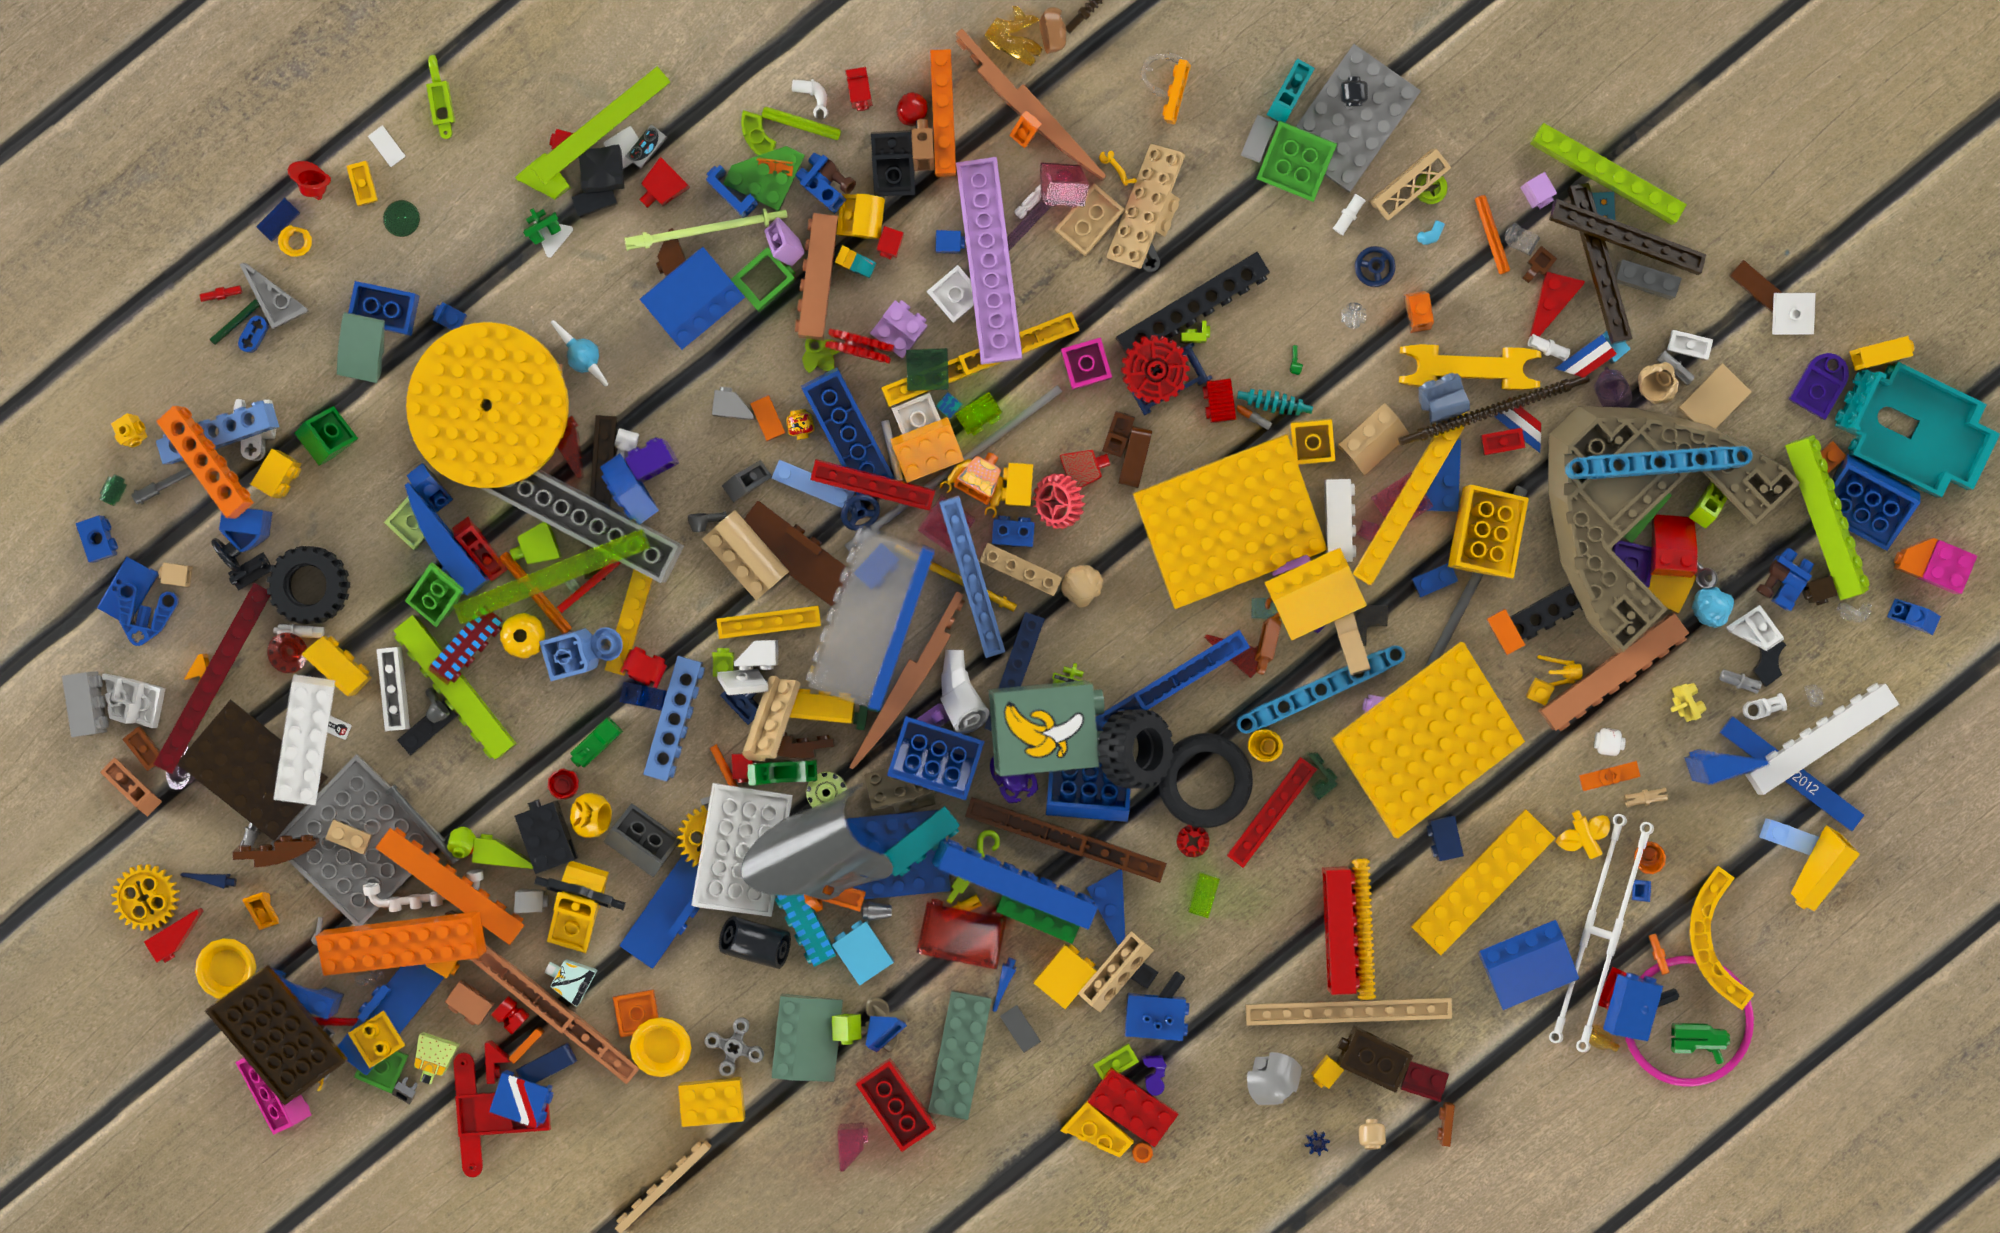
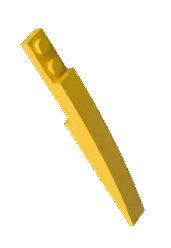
(970, 362)

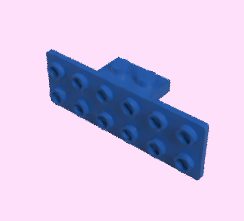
(664, 915)
(399, 999)

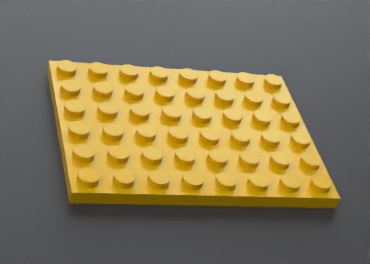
(1230, 521)
(1428, 740)

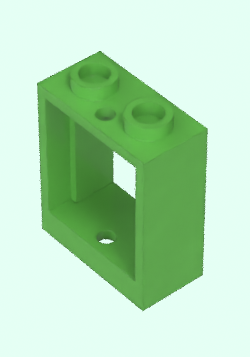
(760, 305)

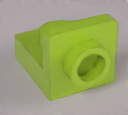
(1192, 335)
(722, 661)

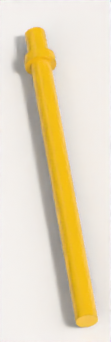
(1002, 601)

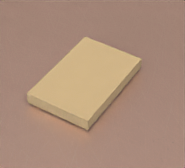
(1088, 224)
(1715, 398)

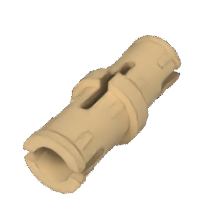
(1645, 797)

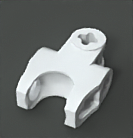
(257, 441)

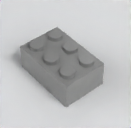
(85, 703)

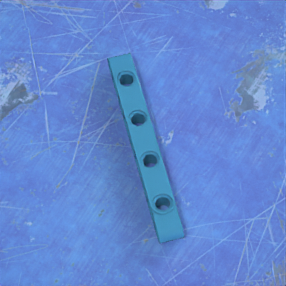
(1673, 462)
(1306, 696)

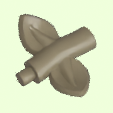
(880, 1008)

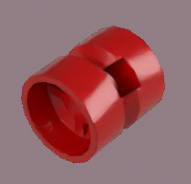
(510, 1015)

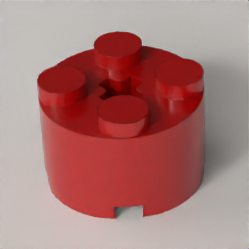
(643, 667)

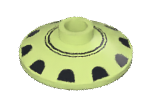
(825, 780)

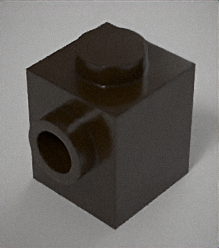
(1820, 590)

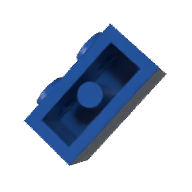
(1013, 532)

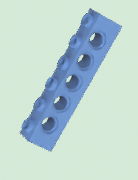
(264, 421)
(653, 766)

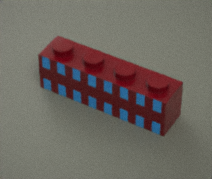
(464, 647)

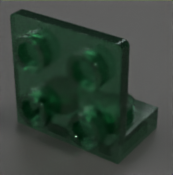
(927, 369)
(1322, 787)

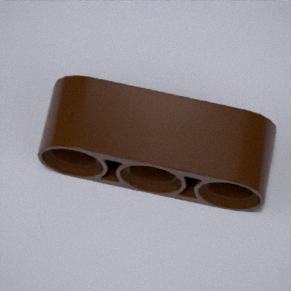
(1135, 457)

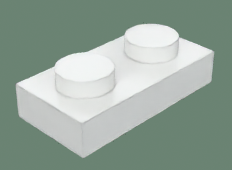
(1689, 344)

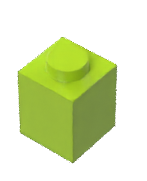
(846, 1028)

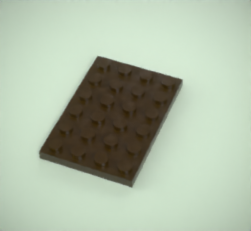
(240, 765)
(276, 1034)

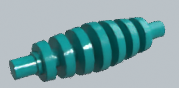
(1274, 402)

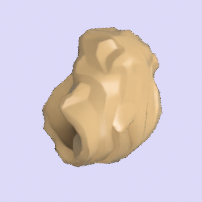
(1658, 383)
(1081, 585)

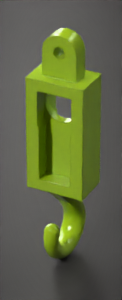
(440, 97)
(960, 884)

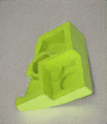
(553, 188)

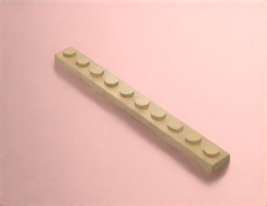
(1348, 1011)

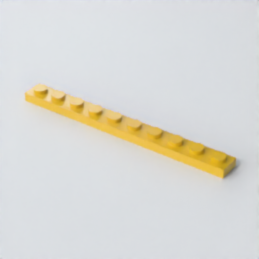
(1406, 505)

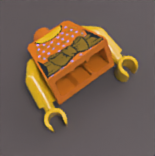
(978, 479)

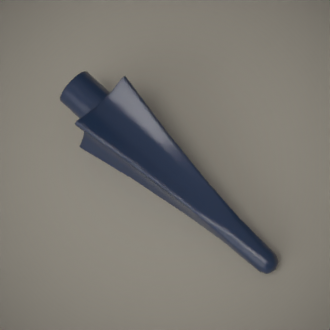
(218, 880)

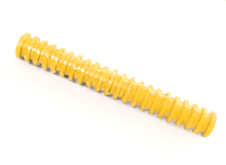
(1364, 930)

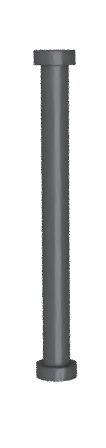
(422, 824)

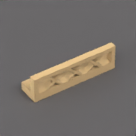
(1404, 178)

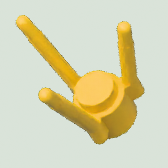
(1571, 671)

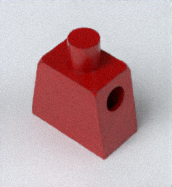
(662, 184)

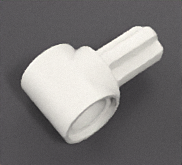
(626, 441)

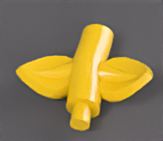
(1585, 834)

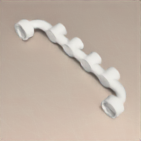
(415, 900)

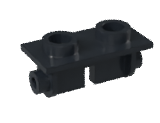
(250, 571)

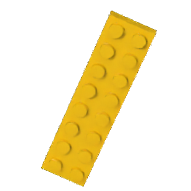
(1483, 882)

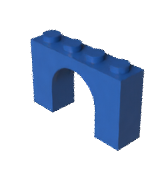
(320, 1002)

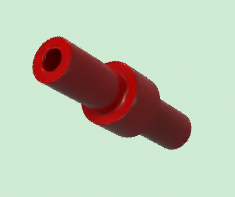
(220, 293)

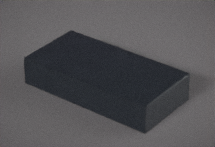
(591, 202)

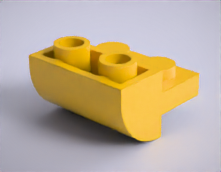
(861, 216)

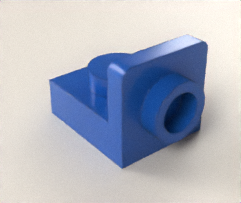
(448, 316)

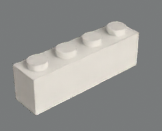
(1339, 517)
(393, 689)

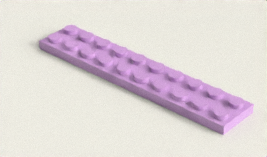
(989, 260)

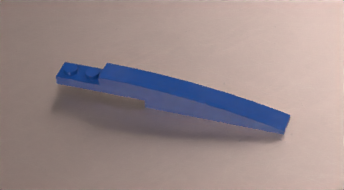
(1179, 677)

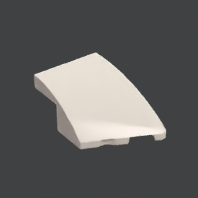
(133, 701)

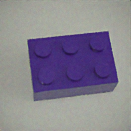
(651, 460)

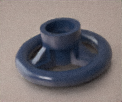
(1368, 264)
(859, 511)

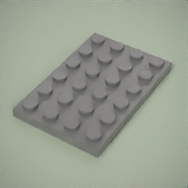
(1358, 129)

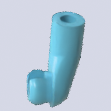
(1431, 236)

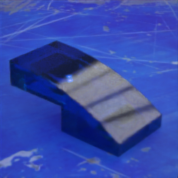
(643, 696)

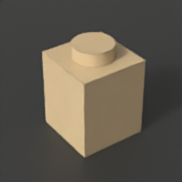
(175, 574)

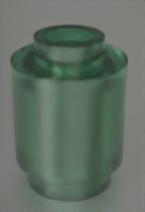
(113, 489)

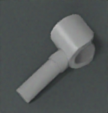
(318, 930)

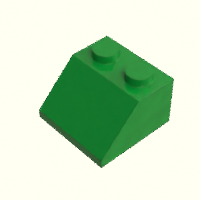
(326, 435)

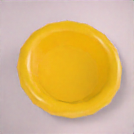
(224, 966)
(660, 1047)

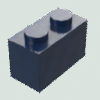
(1445, 838)

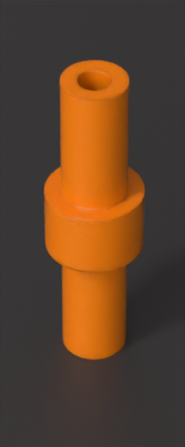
(1659, 954)

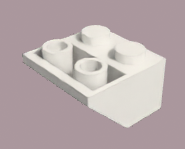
(760, 654)

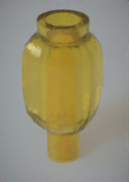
(1602, 1039)

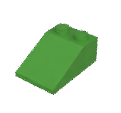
(435, 595)

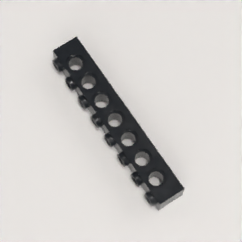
(1252, 263)

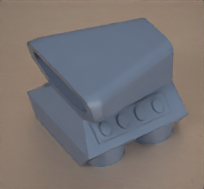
(1444, 398)

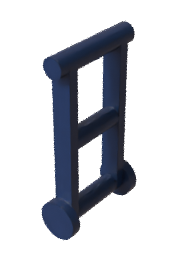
(1201, 379)

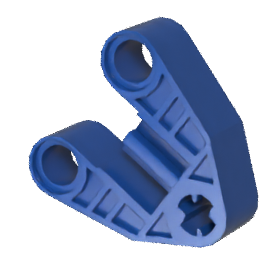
(126, 610)

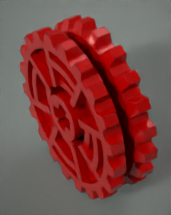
(859, 346)
(1162, 383)

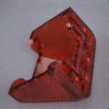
(961, 935)

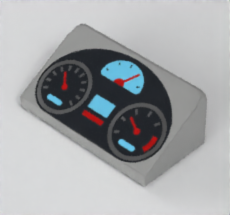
(646, 146)

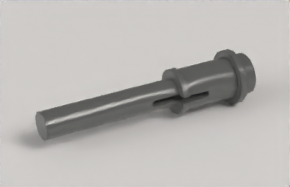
(153, 489)

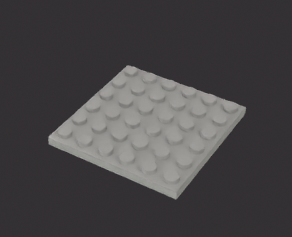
(359, 800)

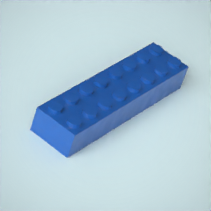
(1016, 885)

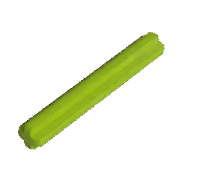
(801, 123)

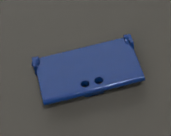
(131, 572)

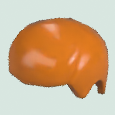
(1652, 858)

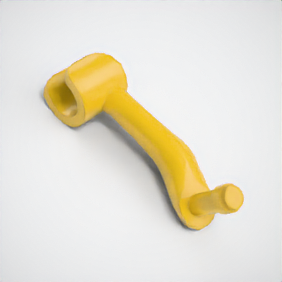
(1118, 168)

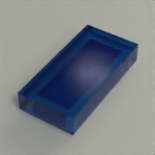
(278, 219)

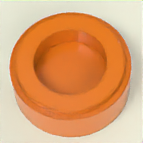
(1142, 1152)

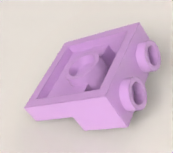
(899, 328)

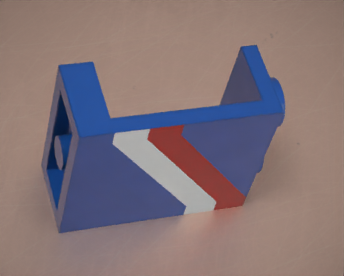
(521, 1100)

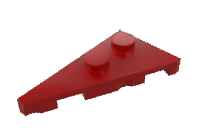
(1554, 296)

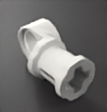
(1764, 706)

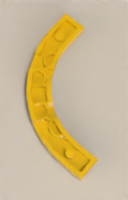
(1702, 941)

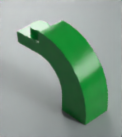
(782, 772)

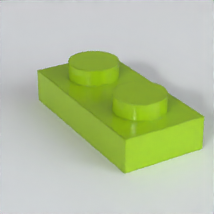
(1118, 1060)

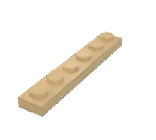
(655, 1191)

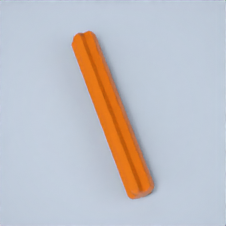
(1492, 234)

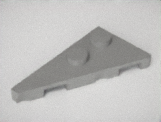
(275, 303)

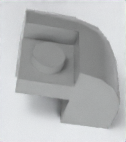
(1273, 1078)

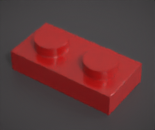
(1502, 441)

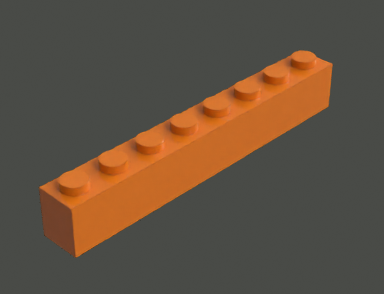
(449, 885)

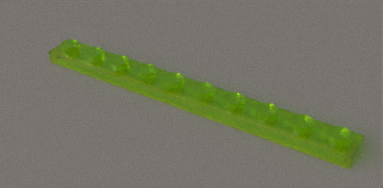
(552, 576)

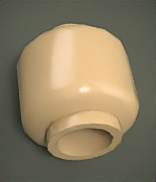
(1372, 1134)

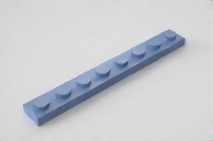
(972, 576)

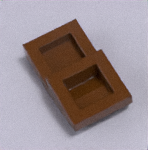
(1118, 434)

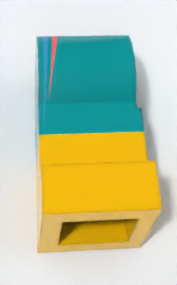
(855, 262)

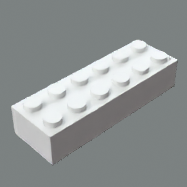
(304, 739)

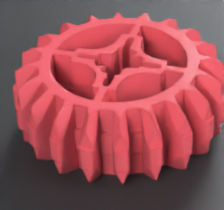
(1050, 506)

